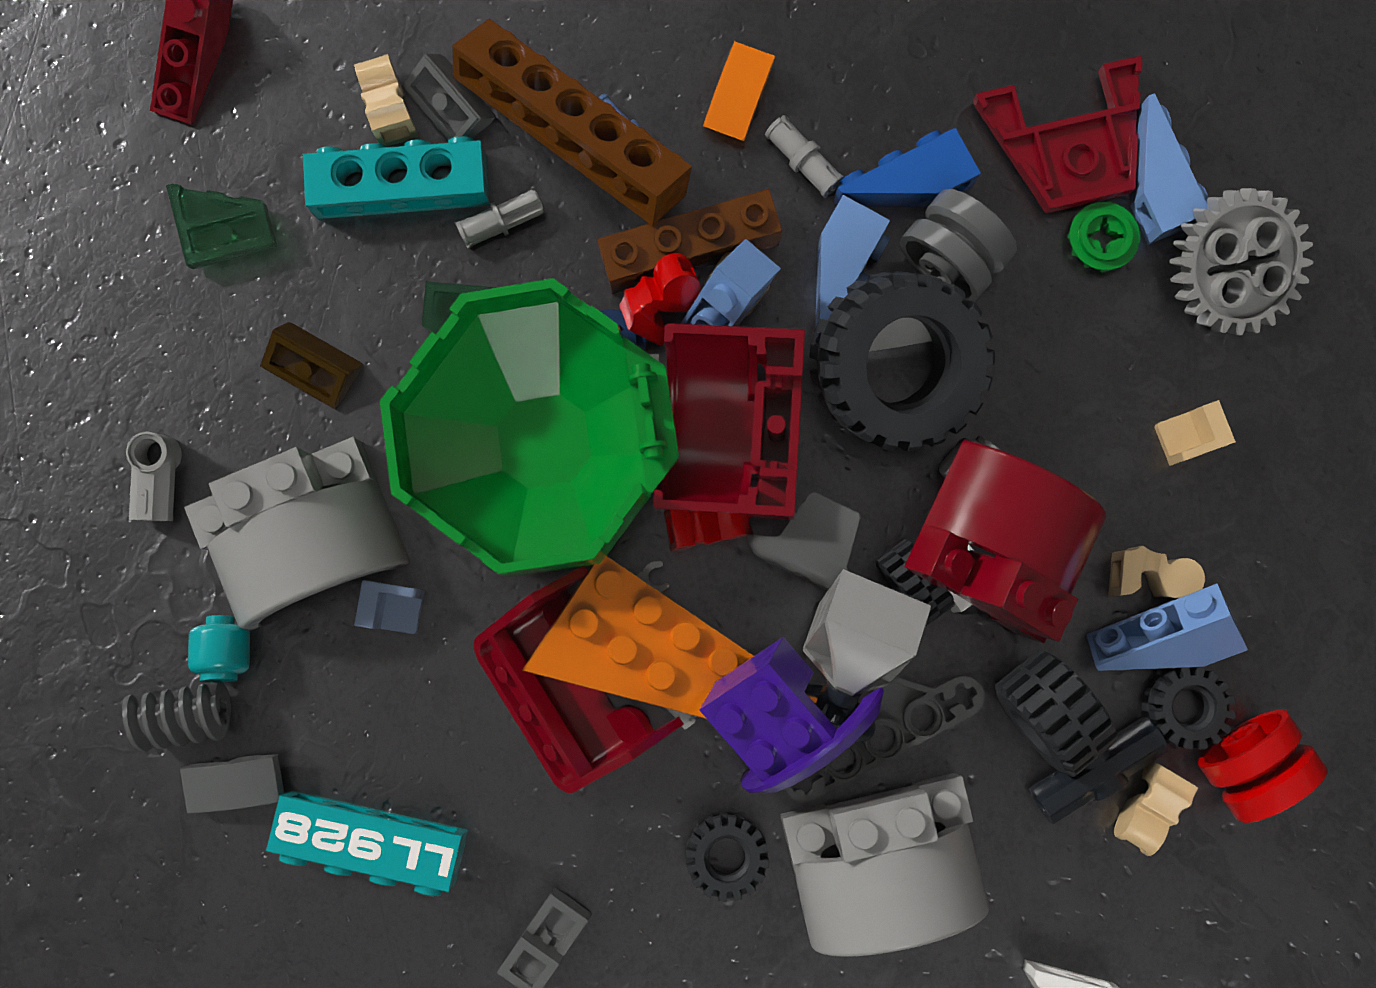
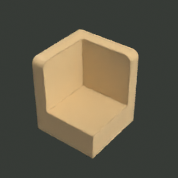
(1194, 433)

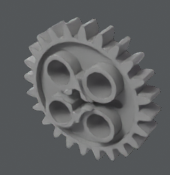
(1236, 223)

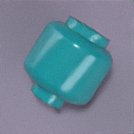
(219, 650)

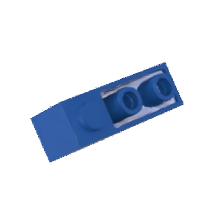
(915, 176)

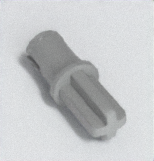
(500, 218)

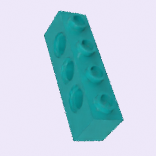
(330, 166)

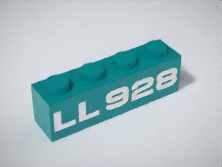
(367, 842)

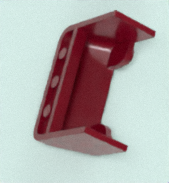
(566, 724)

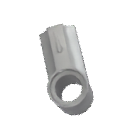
(152, 484)

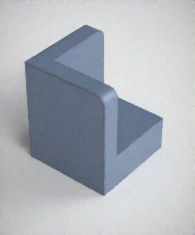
(389, 607)

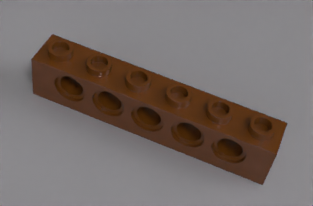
(571, 121)

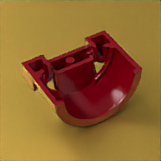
(731, 422)
(1030, 522)

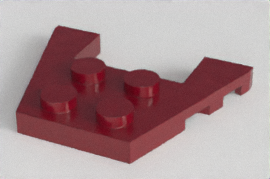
(1073, 157)

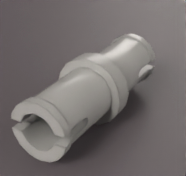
(804, 156)

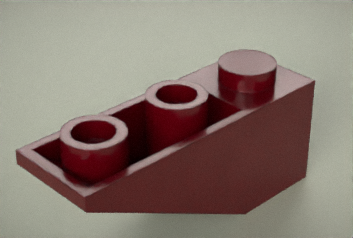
(188, 54)

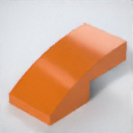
(739, 91)

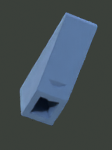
(1164, 182)
(843, 251)
(733, 288)
(1173, 635)

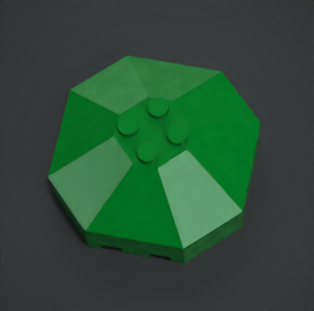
(529, 429)

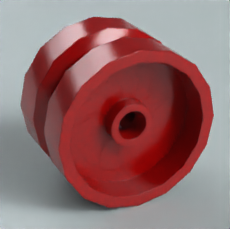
(1263, 766)

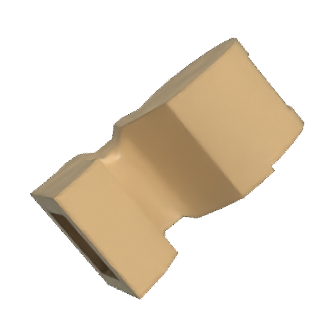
(384, 102)
(1165, 578)
(1148, 816)

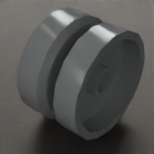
(959, 243)

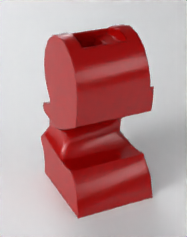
(670, 290)
(699, 527)

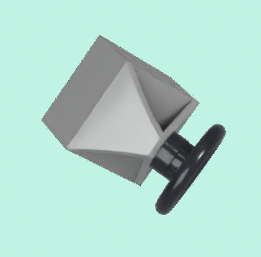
(860, 643)

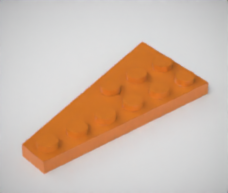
(635, 644)

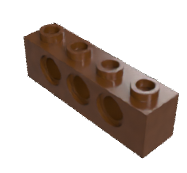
(698, 234)

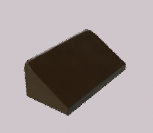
(310, 364)

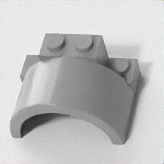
(294, 530)
(895, 873)

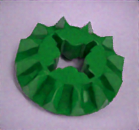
(1117, 223)

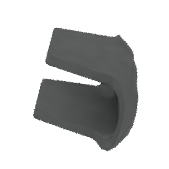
(813, 543)

